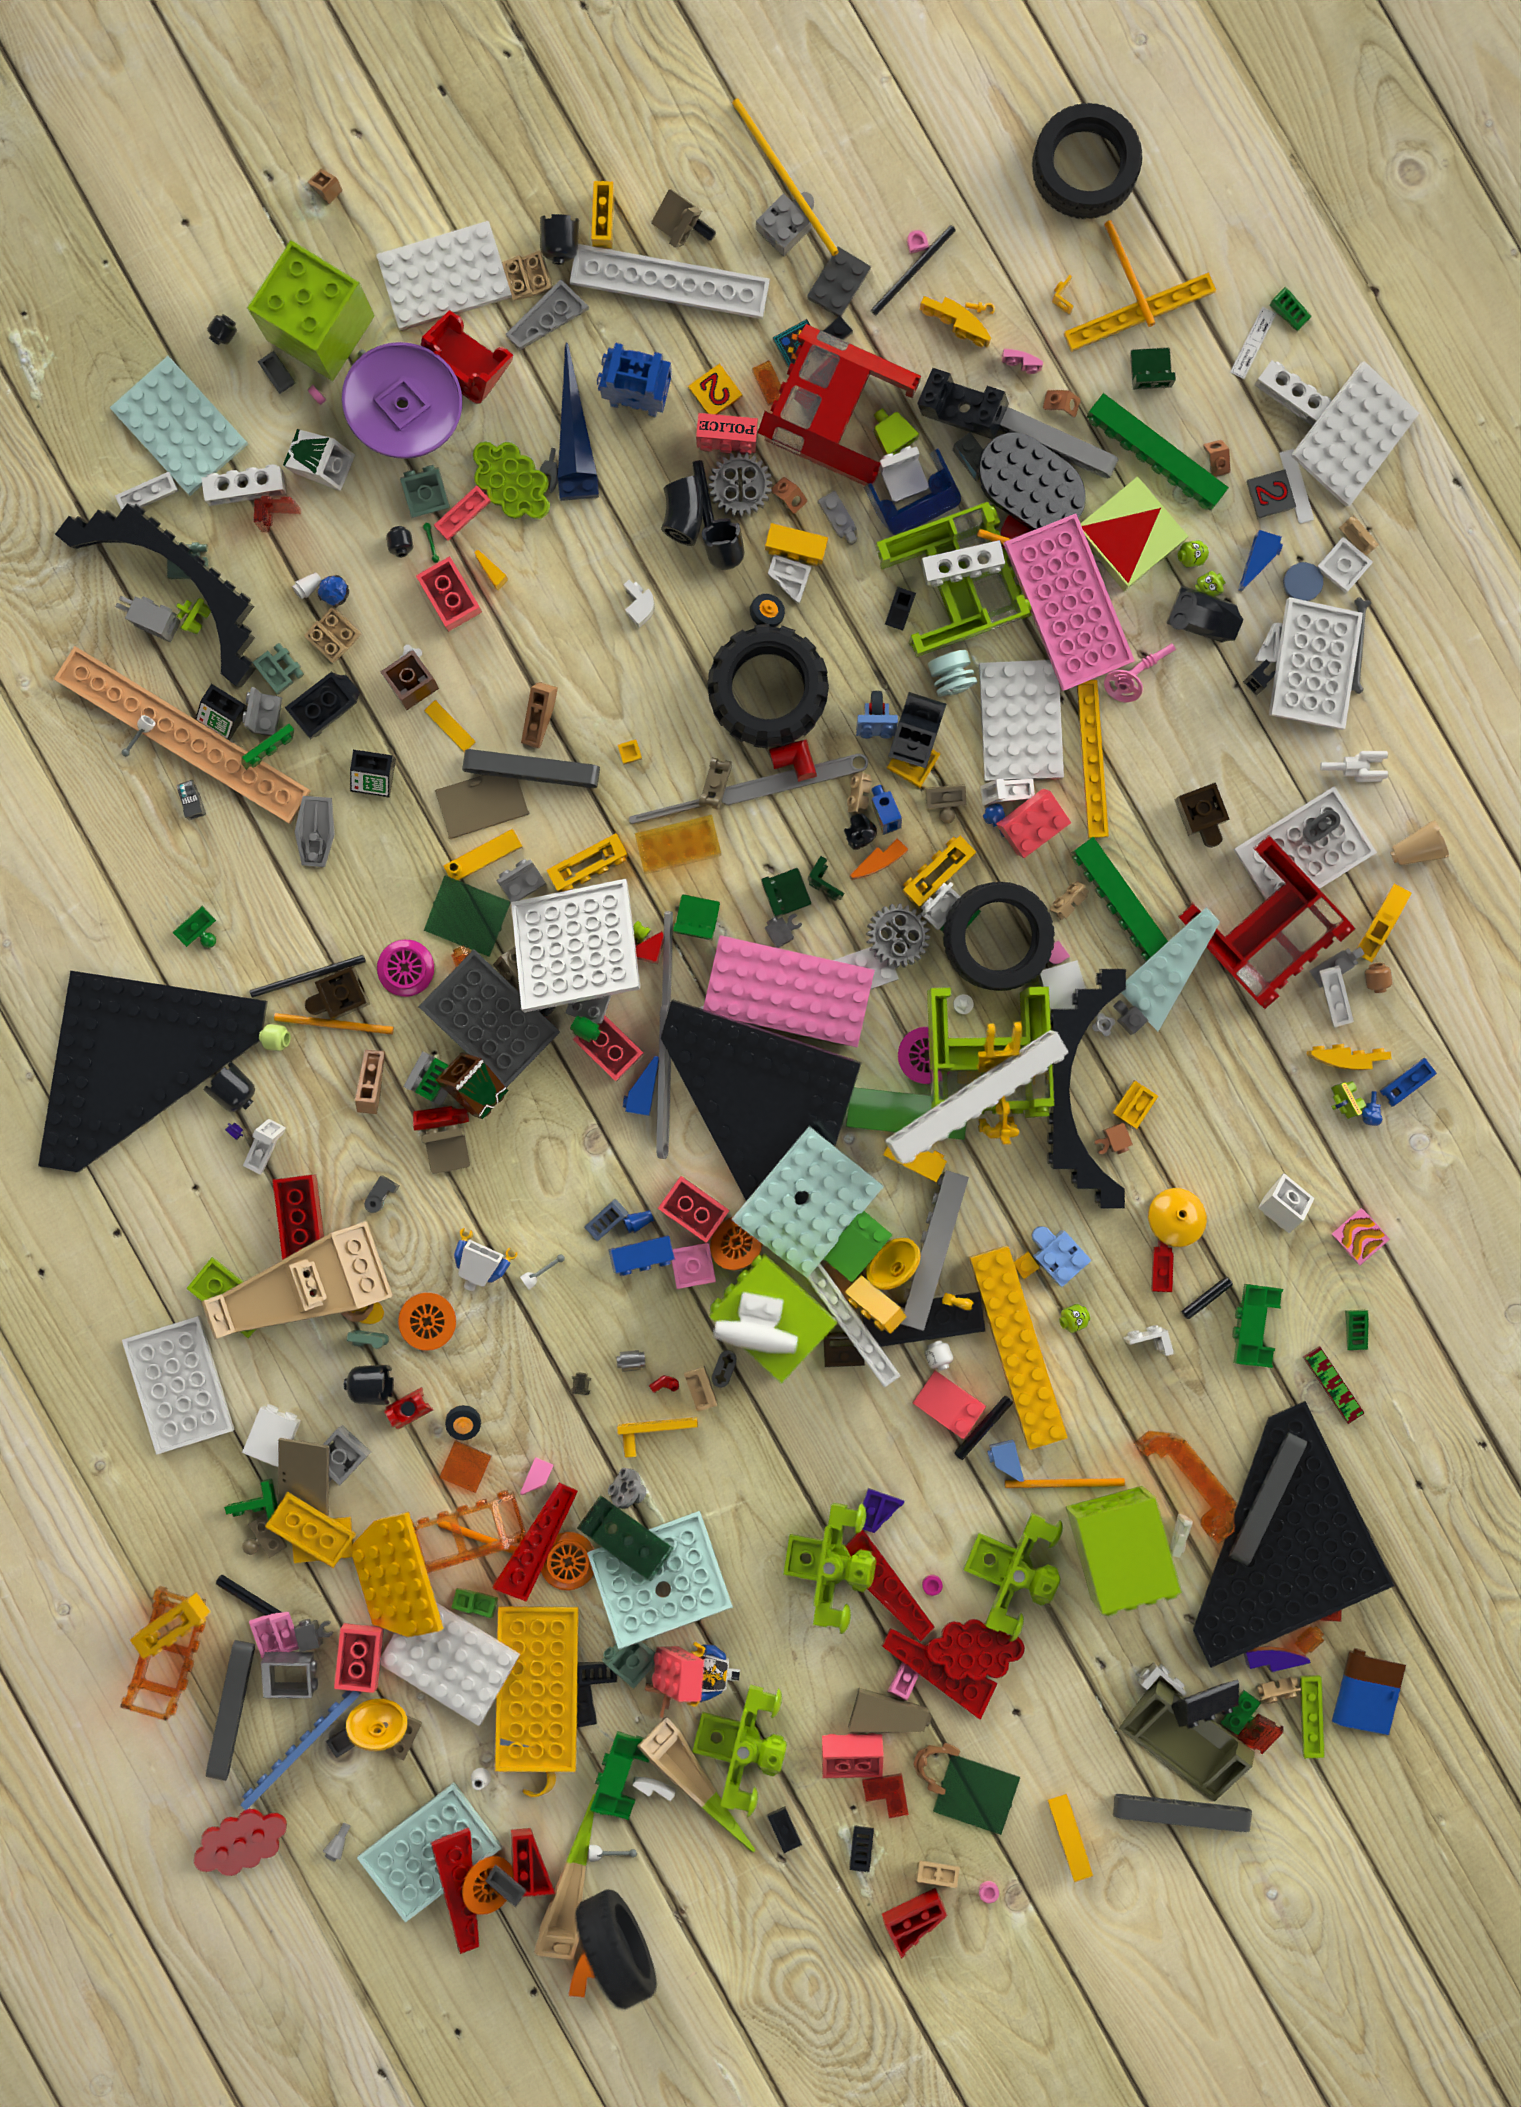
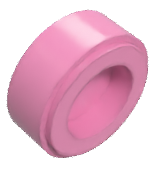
(316, 394)
(988, 1892)

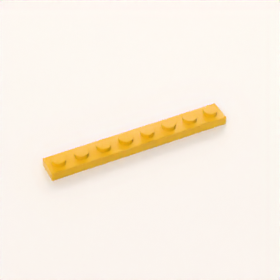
(1132, 314)
(1092, 759)

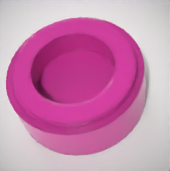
(932, 1585)

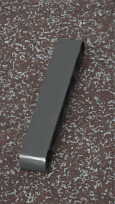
(531, 768)
(1267, 1499)
(230, 1710)
(1182, 1812)

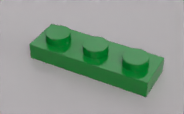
(268, 747)

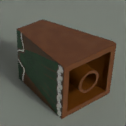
(472, 1085)

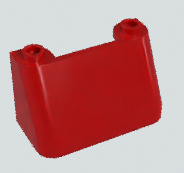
(471, 362)

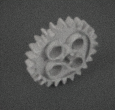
(757, 484)
(910, 924)

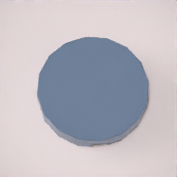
(1303, 581)

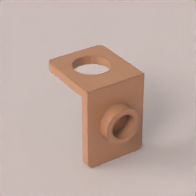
(1061, 401)
(1218, 458)
(787, 491)
(666, 1700)

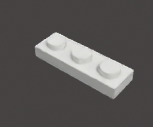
(148, 491)
(1336, 996)

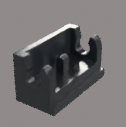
(1258, 679)

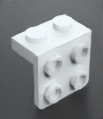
(903, 474)
(936, 910)

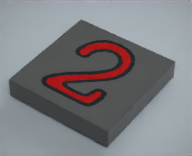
(1271, 493)

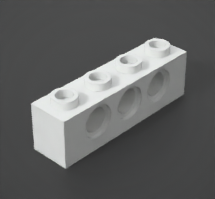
(1284, 395)
(274, 487)
(991, 551)

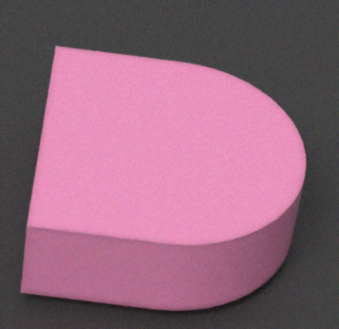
(917, 241)
(1059, 954)

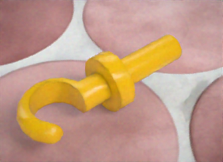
(979, 306)

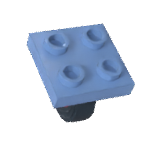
(876, 719)

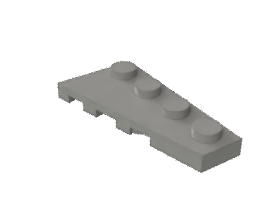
(549, 313)

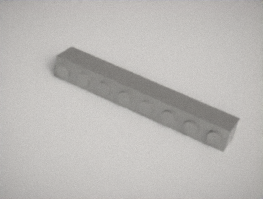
(934, 1249)

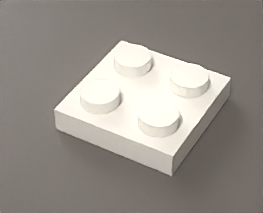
(1344, 565)

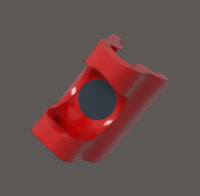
(407, 1409)

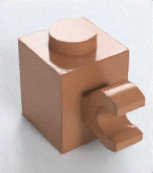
(1116, 1138)

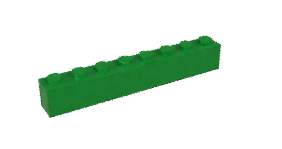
(1157, 452)
(1119, 897)

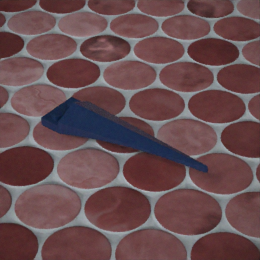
(576, 464)

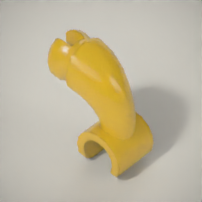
(963, 1303)

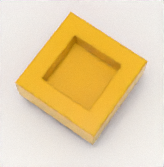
(629, 751)
(1026, 1265)

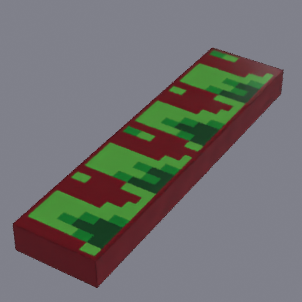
(1333, 1385)

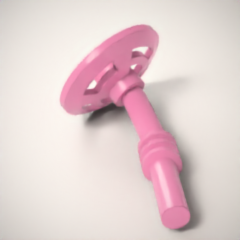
(1126, 680)

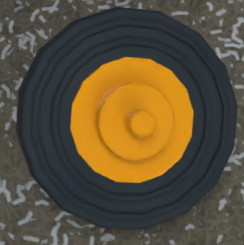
(767, 610)
(463, 1422)

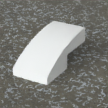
(647, 1786)

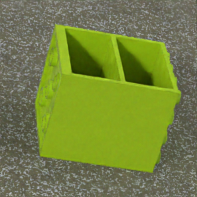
(311, 310)
(799, 1314)
(1123, 1550)

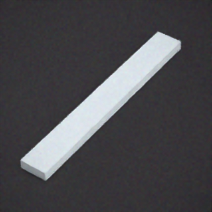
(853, 1326)

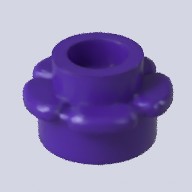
(234, 1130)

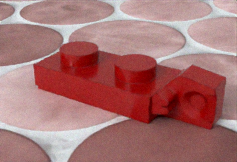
(439, 1117)
(1162, 1268)

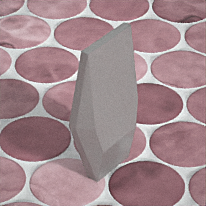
(315, 830)

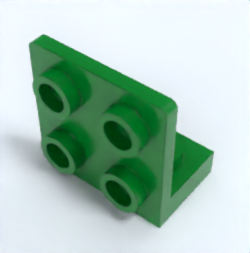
(697, 917)

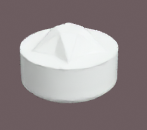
(963, 1004)

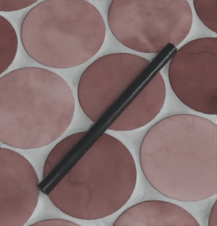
(913, 270)
(307, 976)

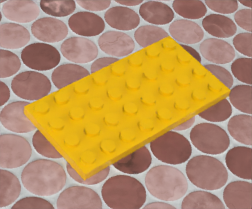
(540, 1692)

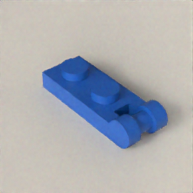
(1408, 1081)

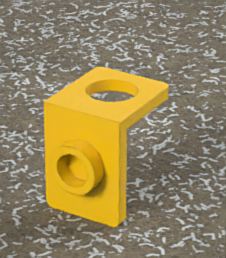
(1057, 299)

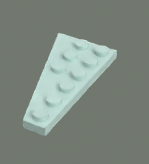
(1163, 976)

